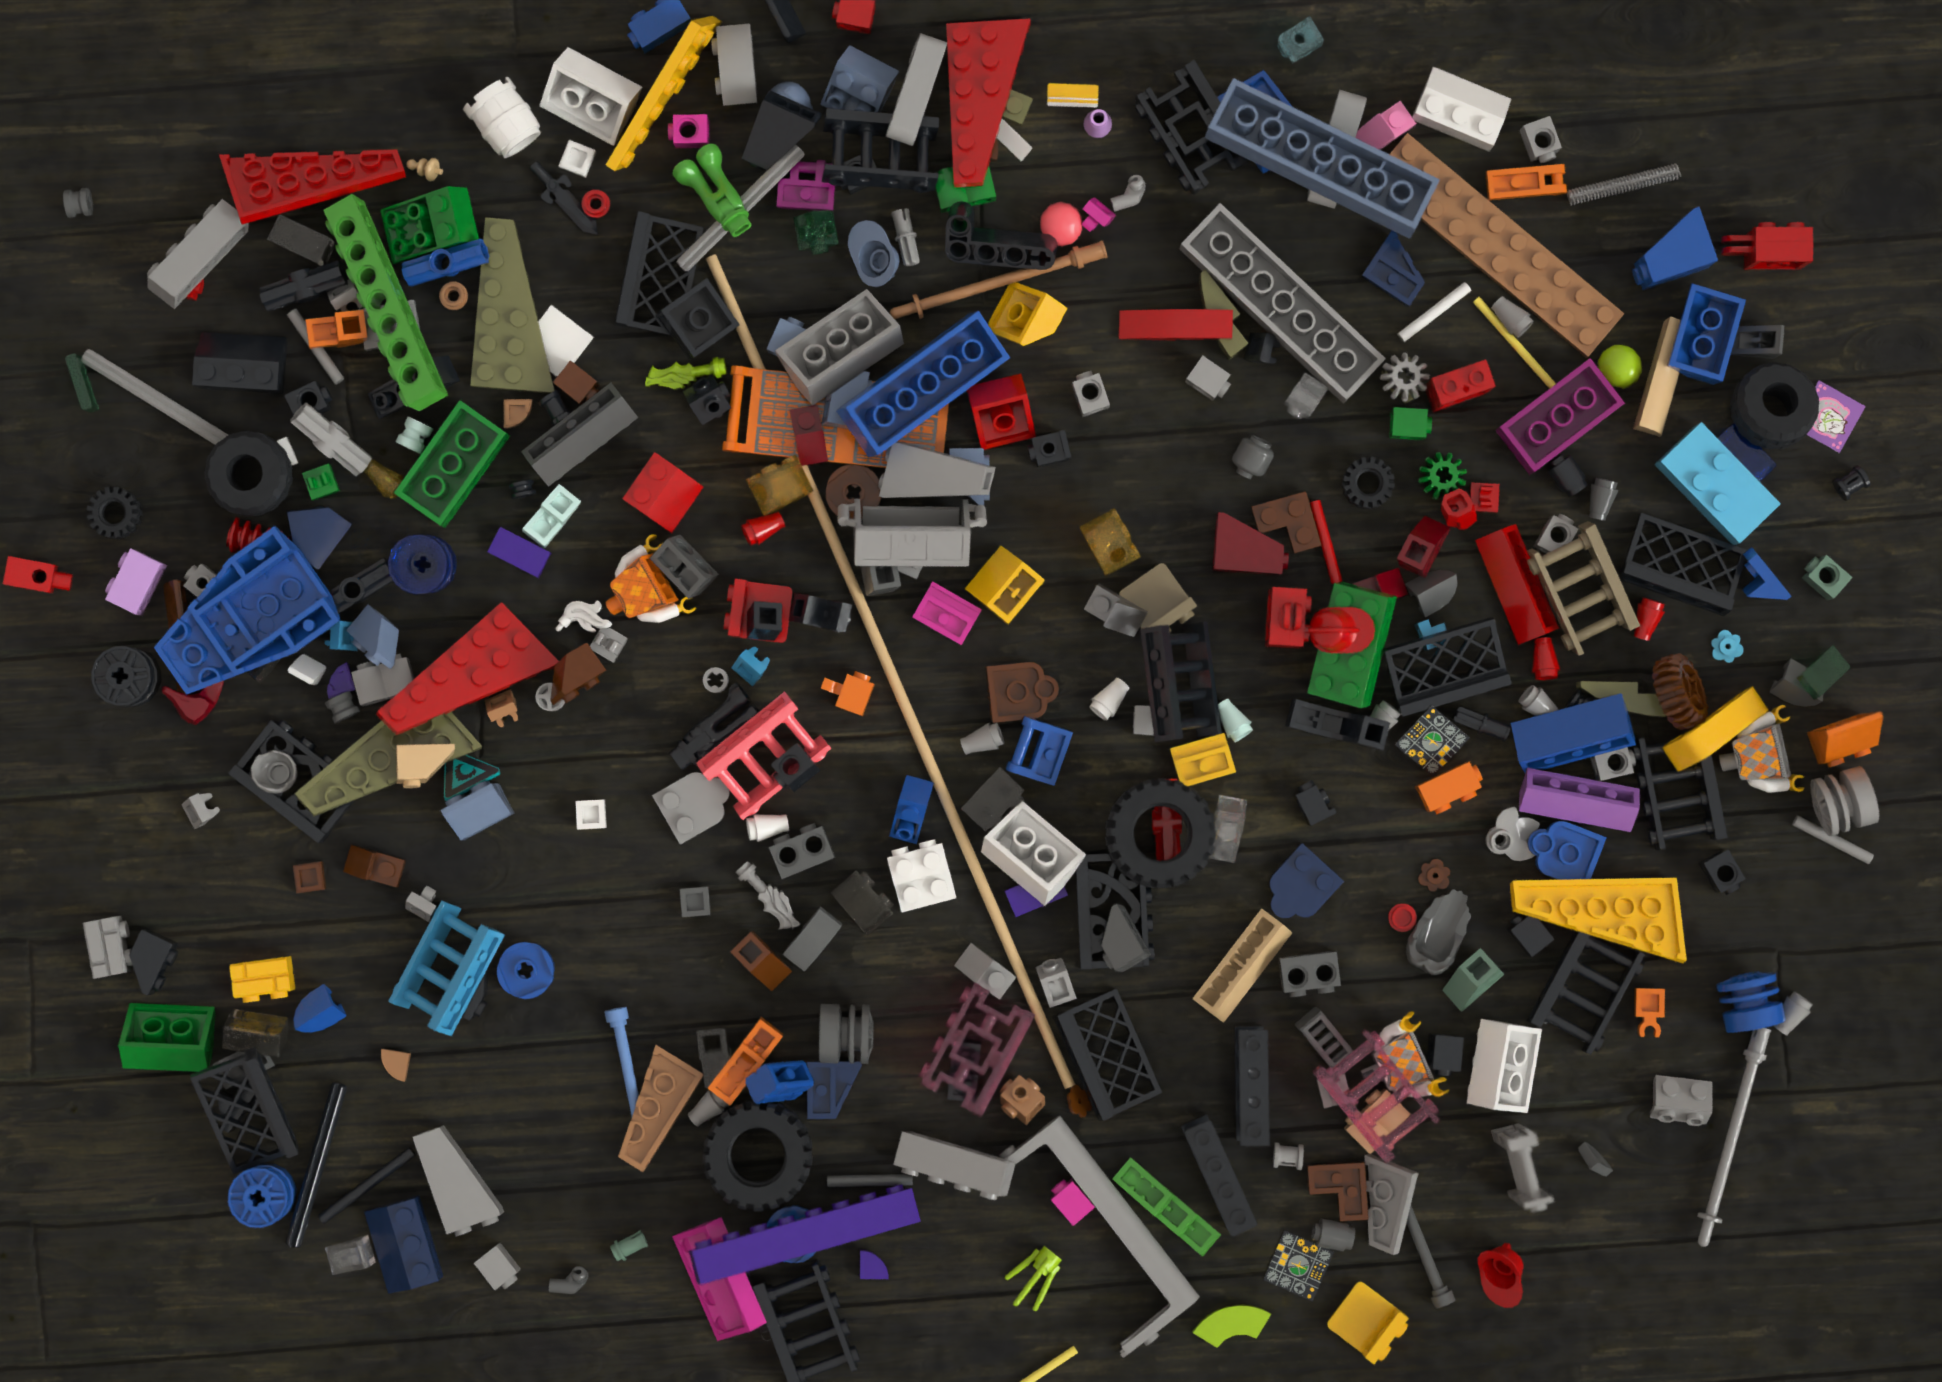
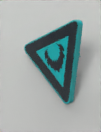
(466, 773)

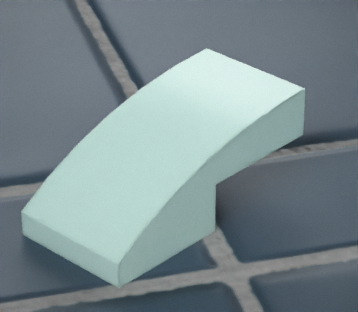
(551, 516)

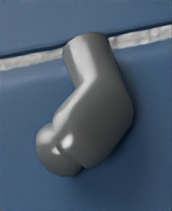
(571, 1283)

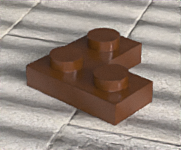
(1295, 515)
(1347, 1181)

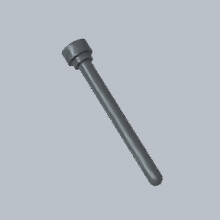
(1441, 1294)

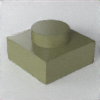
(1017, 108)

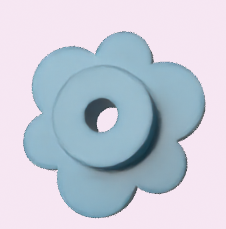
(1720, 651)

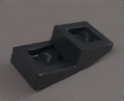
(971, 1051)

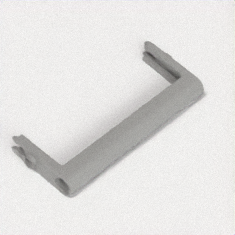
(1121, 1219)

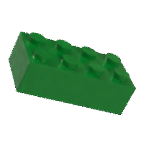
(452, 464)
(1352, 676)

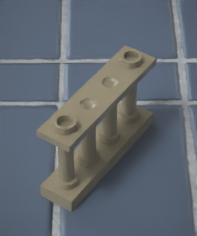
(1610, 590)

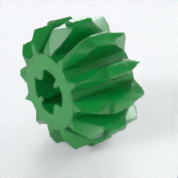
(1437, 466)

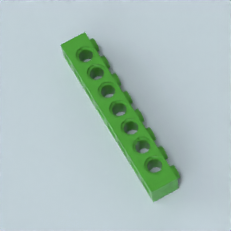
(428, 386)

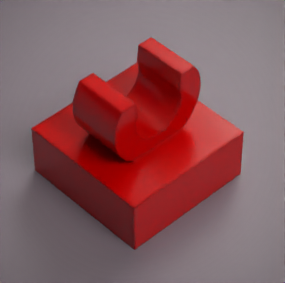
(1485, 497)

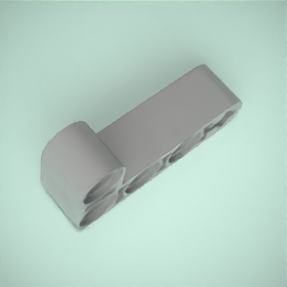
(916, 89)
(1346, 118)

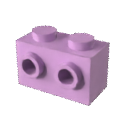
(135, 581)

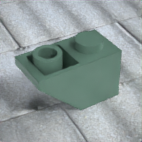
(1472, 979)

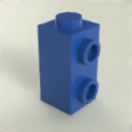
(658, 24)

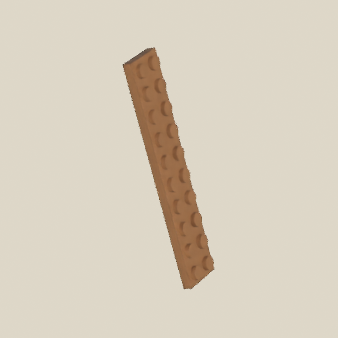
(1511, 255)

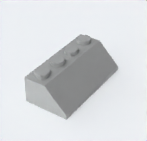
(840, 346)

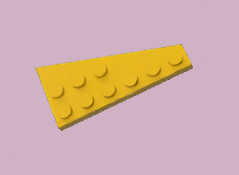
(668, 82)

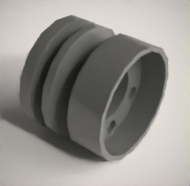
(845, 1033)

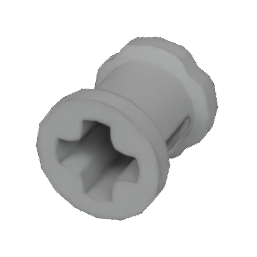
(1288, 1156)

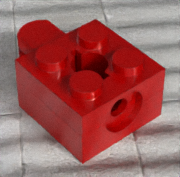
(1772, 246)
(1287, 617)

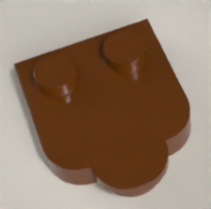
(1019, 691)

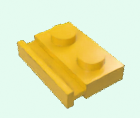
(1203, 760)

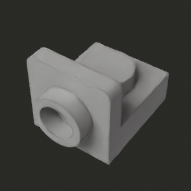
(1055, 982)

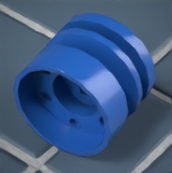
(1750, 1002)
(276, 1187)

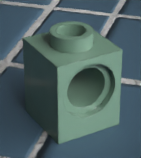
(1838, 579)

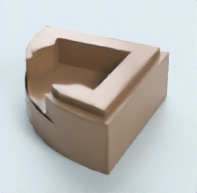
(516, 411)
(396, 1063)

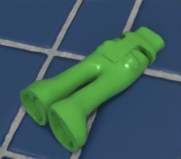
(725, 203)

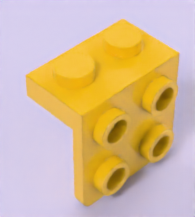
(1368, 1322)

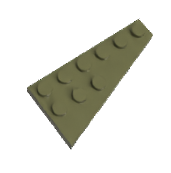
(507, 330)
(372, 762)

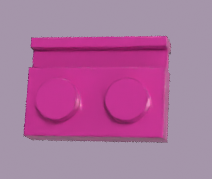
(947, 613)

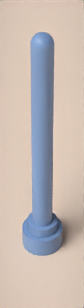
(617, 1020)

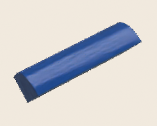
(1573, 733)

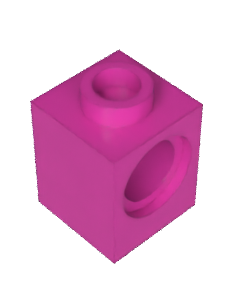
(698, 140)
(1071, 1201)

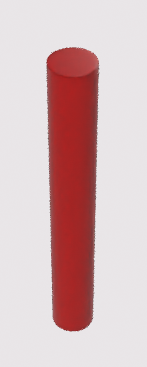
(1327, 547)

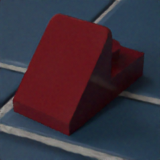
(809, 435)
(1387, 582)

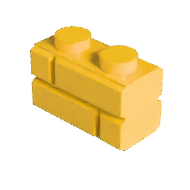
(262, 977)

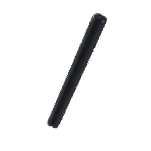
(316, 1165)

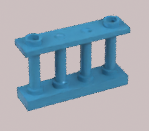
(465, 980)

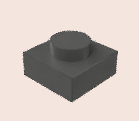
(695, 901)

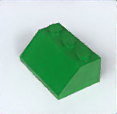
(167, 1037)

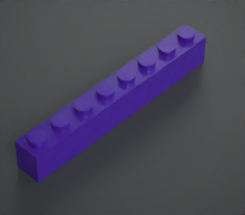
(804, 1235)

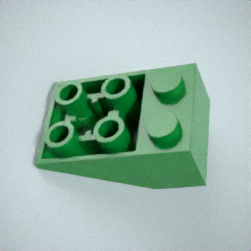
(429, 223)

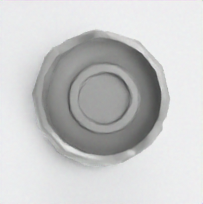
(274, 771)

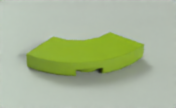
(1231, 1321)

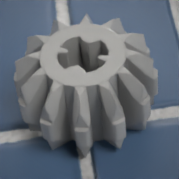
(1398, 383)

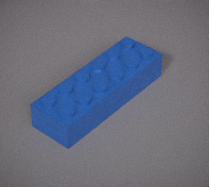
(923, 384)

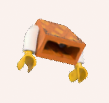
(643, 588)

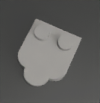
(692, 805)

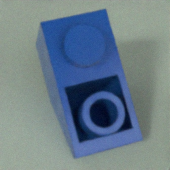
(911, 809)

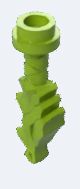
(678, 376)

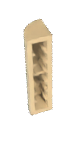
(1659, 384)
(1242, 965)

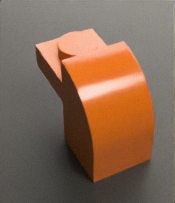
(339, 330)

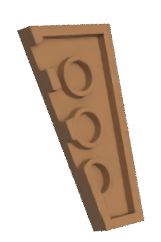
(661, 1100)

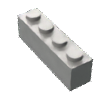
(196, 254)
(954, 1164)

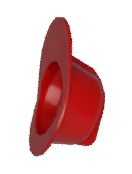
(1341, 630)
(1501, 1275)

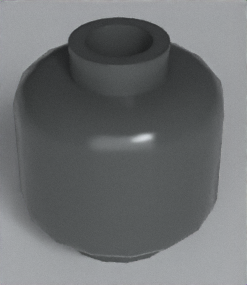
(1252, 456)

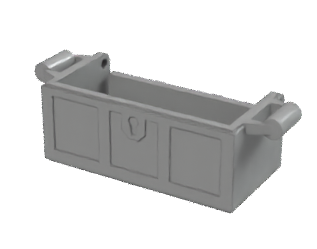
(911, 534)

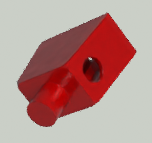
(23, 573)

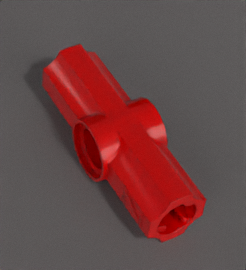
(1167, 831)

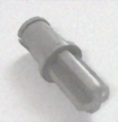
(905, 237)

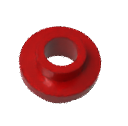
(595, 195)

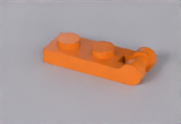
(1525, 182)

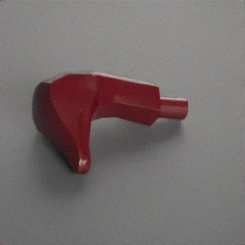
(194, 706)

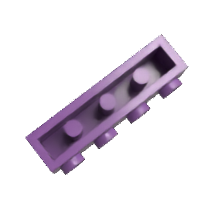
(1581, 802)

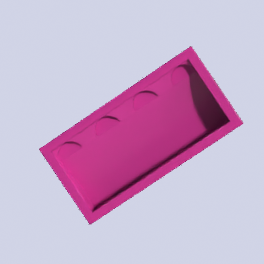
(727, 1301)

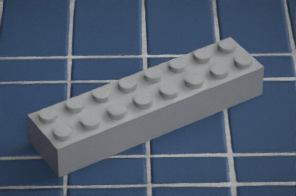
(1281, 303)

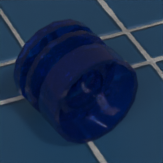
(406, 568)

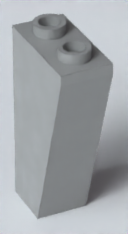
(930, 473)
(455, 1183)

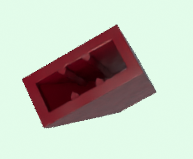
(1246, 549)

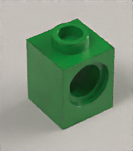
(1409, 423)

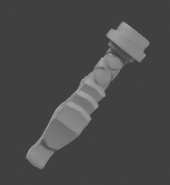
(774, 901)

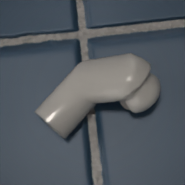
(1132, 195)

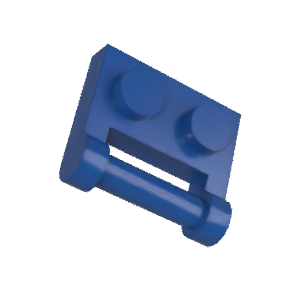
(1048, 752)

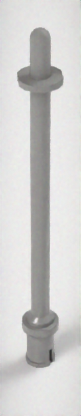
(1754, 1057)

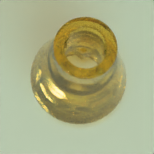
(383, 478)

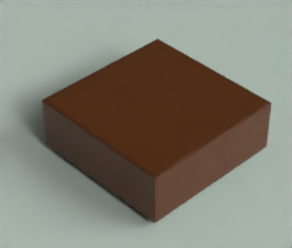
(309, 877)

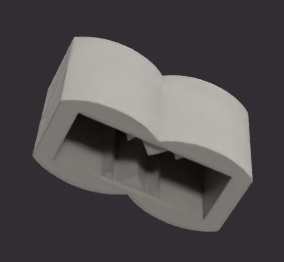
(380, 682)

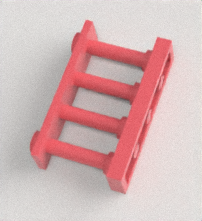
(738, 745)

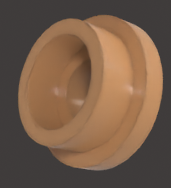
(449, 288)

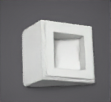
(307, 669)

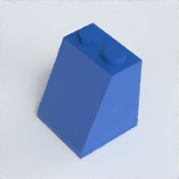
(1677, 254)

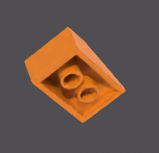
(1846, 737)

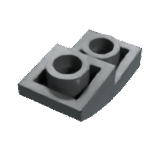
(812, 939)

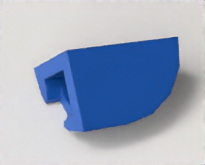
(317, 1011)

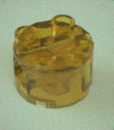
(779, 485)
(1110, 542)

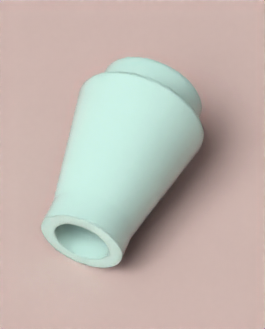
(1234, 722)

